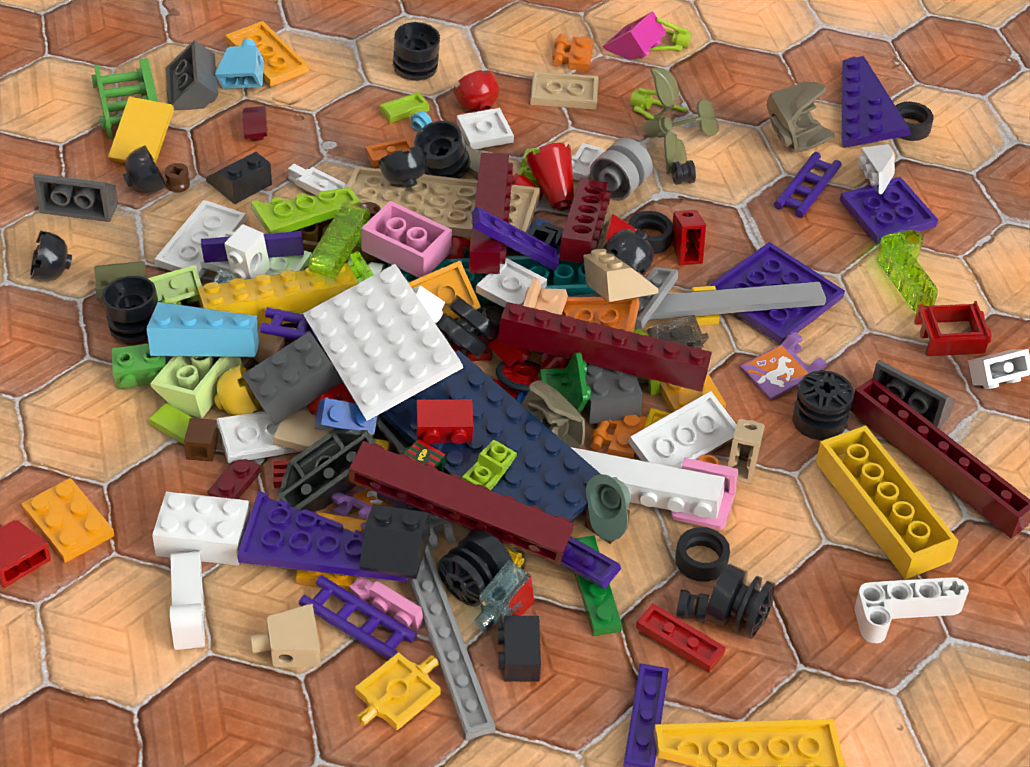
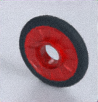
(518, 375)

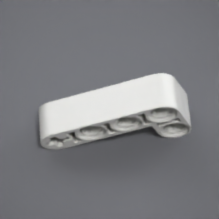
(888, 600)
(187, 601)

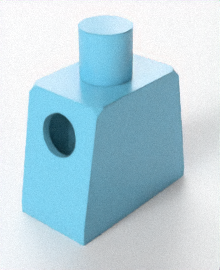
(241, 67)

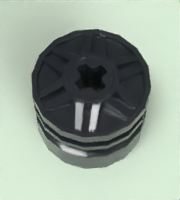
(416, 51)
(443, 149)
(129, 307)
(822, 405)
(472, 565)
(743, 602)

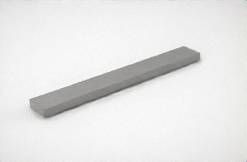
(740, 300)
(451, 651)

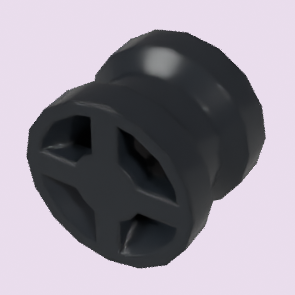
(683, 172)

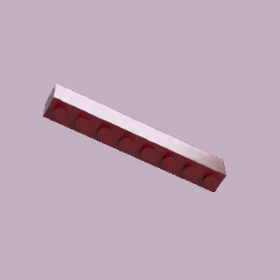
(493, 196)
(604, 346)
(942, 457)
(461, 502)

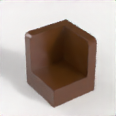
(201, 439)

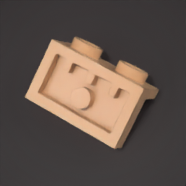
(545, 299)

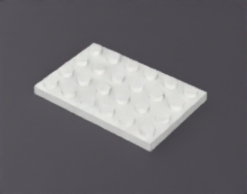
(382, 341)

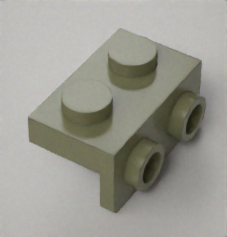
(107, 273)

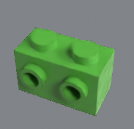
(135, 366)

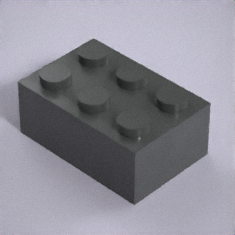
(292, 378)

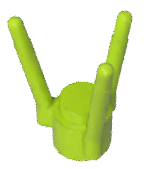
(681, 37)
(642, 100)

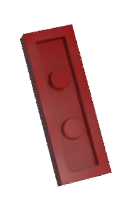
(680, 637)

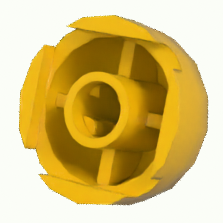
(235, 394)

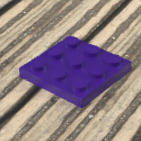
(888, 212)

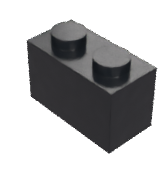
(520, 649)

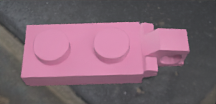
(389, 601)

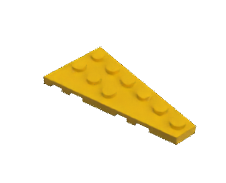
(751, 743)

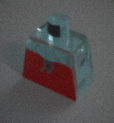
(506, 595)

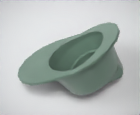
(608, 506)

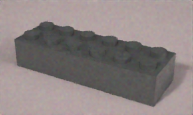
(612, 392)

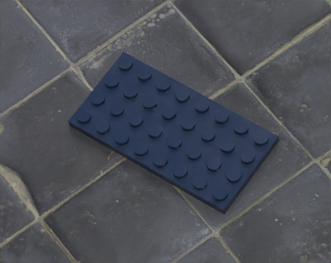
(545, 467)

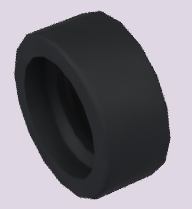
(920, 113)
(655, 221)
(702, 537)

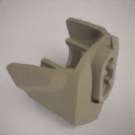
(792, 118)
(555, 413)

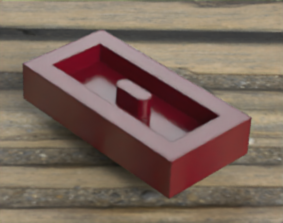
(235, 479)

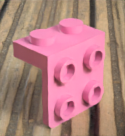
(730, 486)

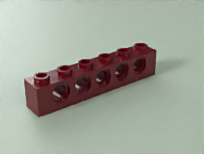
(584, 220)

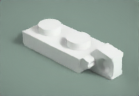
(313, 179)

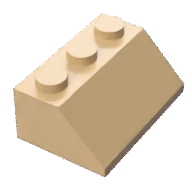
(614, 278)

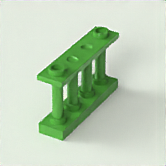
(145, 87)

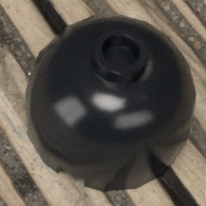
(404, 166)
(143, 172)
(632, 249)
(49, 257)

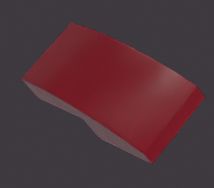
(255, 123)

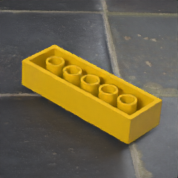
(285, 291)
(886, 502)

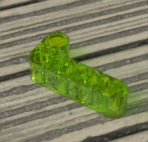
(339, 240)
(898, 259)

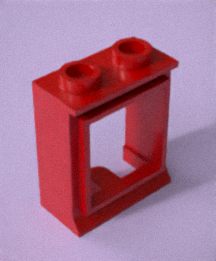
(953, 343)

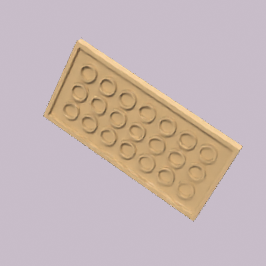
(441, 199)

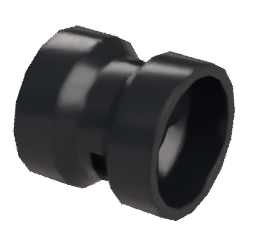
(686, 603)

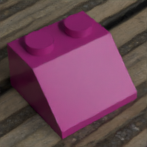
(637, 38)

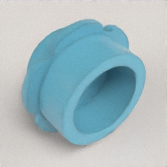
(420, 120)

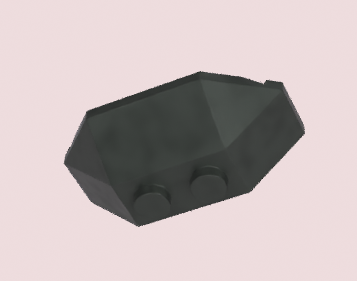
(322, 470)

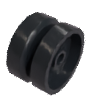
(468, 325)

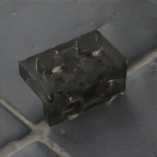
(682, 331)

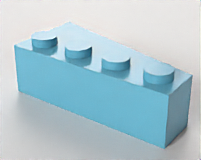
(201, 332)

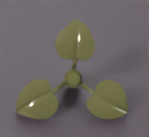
(667, 92)

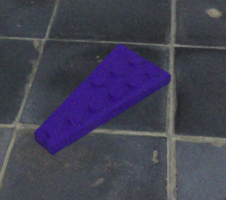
(866, 107)
(301, 541)

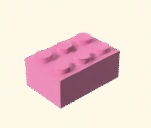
(406, 239)

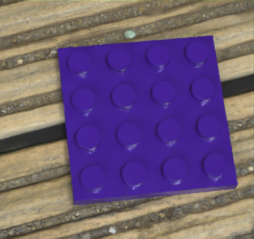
(775, 267)

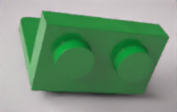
(569, 381)

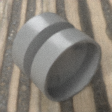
(623, 166)

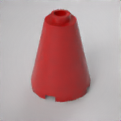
(554, 173)

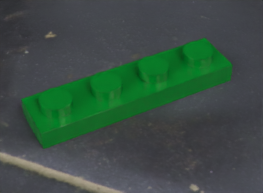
(598, 602)

